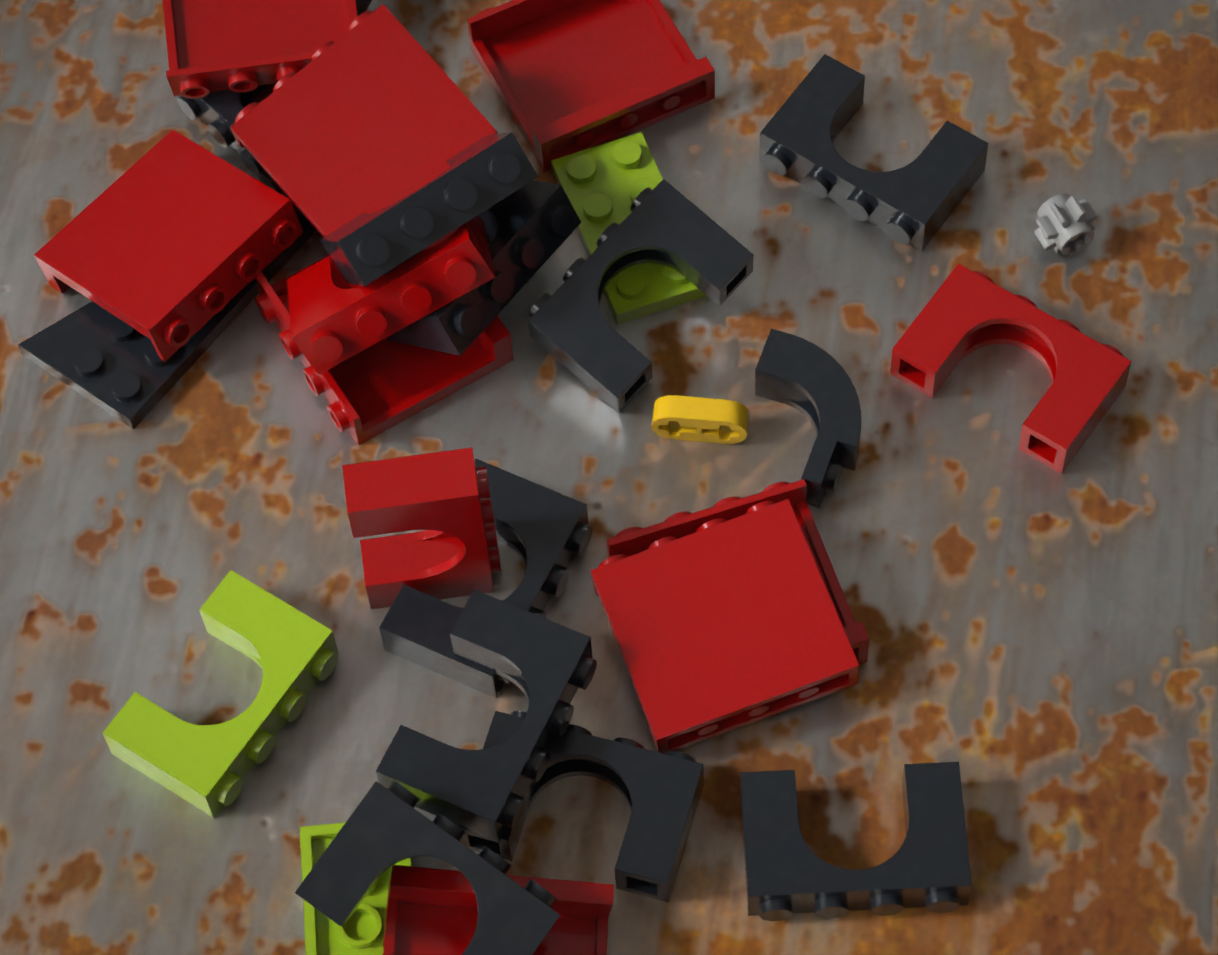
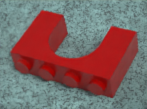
(977, 313)
(340, 321)
(431, 494)

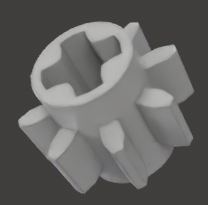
(1065, 224)

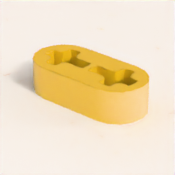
(700, 419)

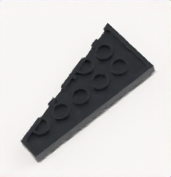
(119, 364)

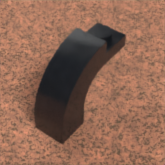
(819, 388)

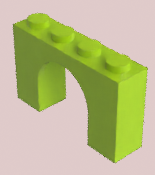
(211, 761)

